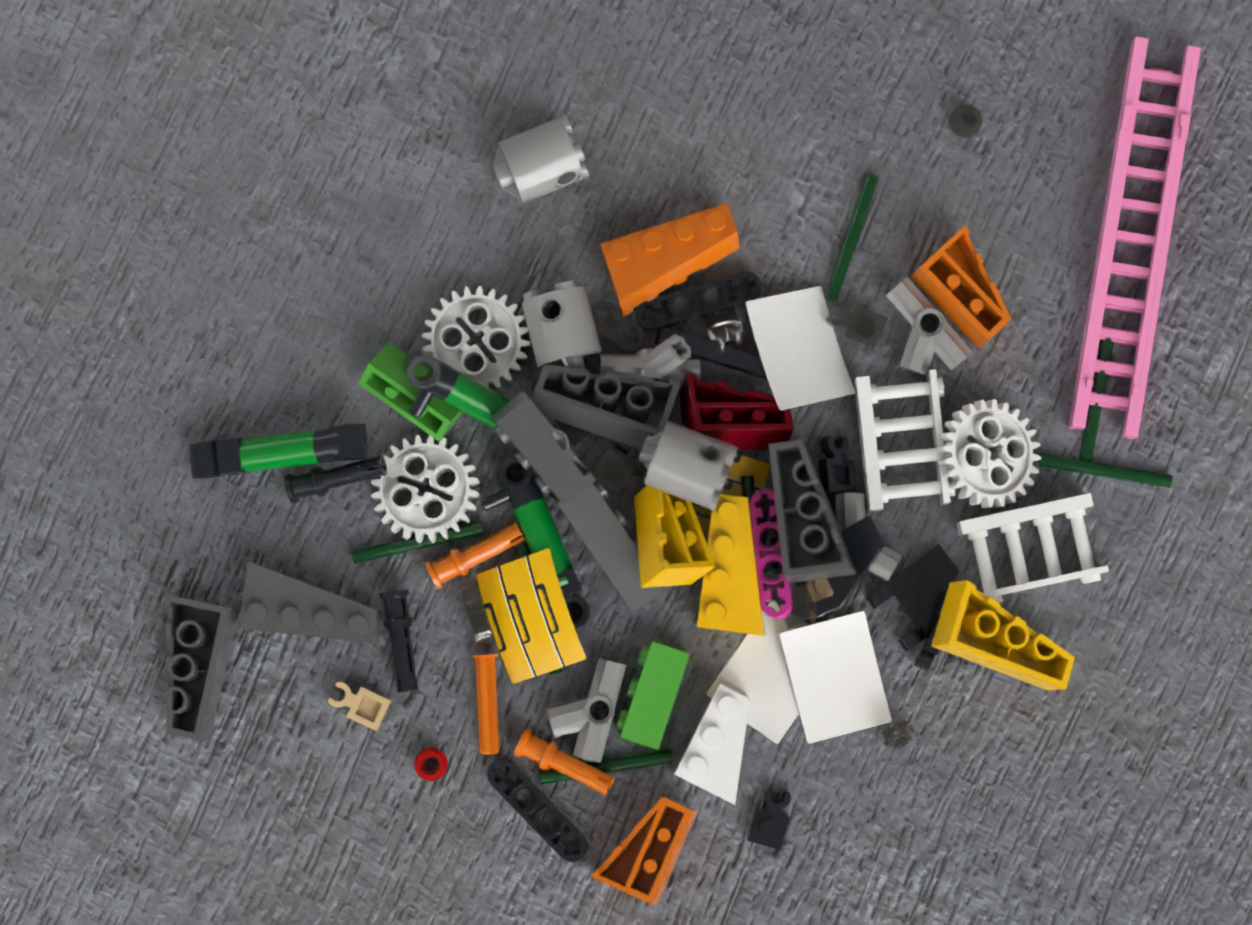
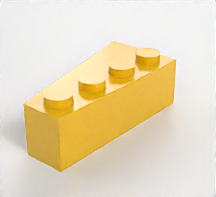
(731, 588)
(992, 637)

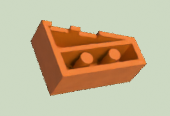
(963, 290)
(649, 852)

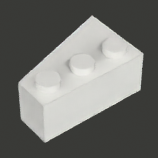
(717, 745)

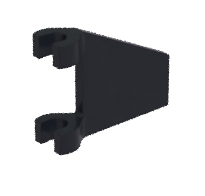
(863, 547)
(920, 591)

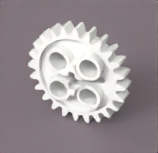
(499, 321)
(1001, 429)
(413, 515)

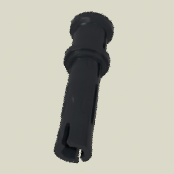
(321, 480)
(398, 624)

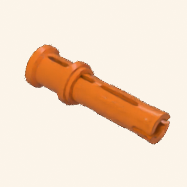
(460, 561)
(550, 756)

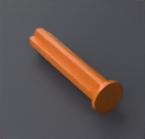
(487, 703)

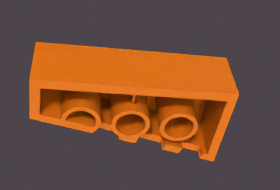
(667, 253)

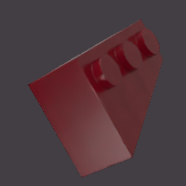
(734, 416)

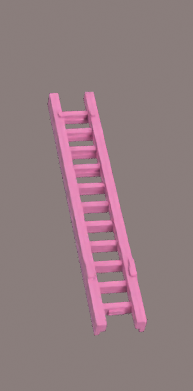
(1110, 234)

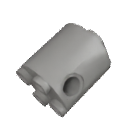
(539, 160)
(563, 339)
(687, 464)

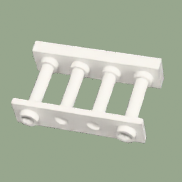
(872, 427)
(1042, 518)

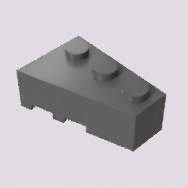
(542, 449)

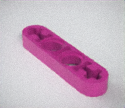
(768, 554)

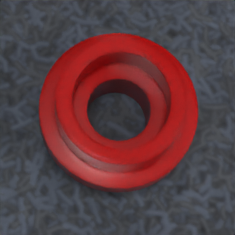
(423, 772)

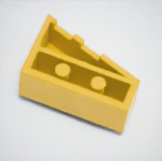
(669, 540)

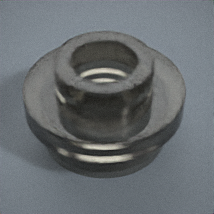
(967, 111)
(898, 735)

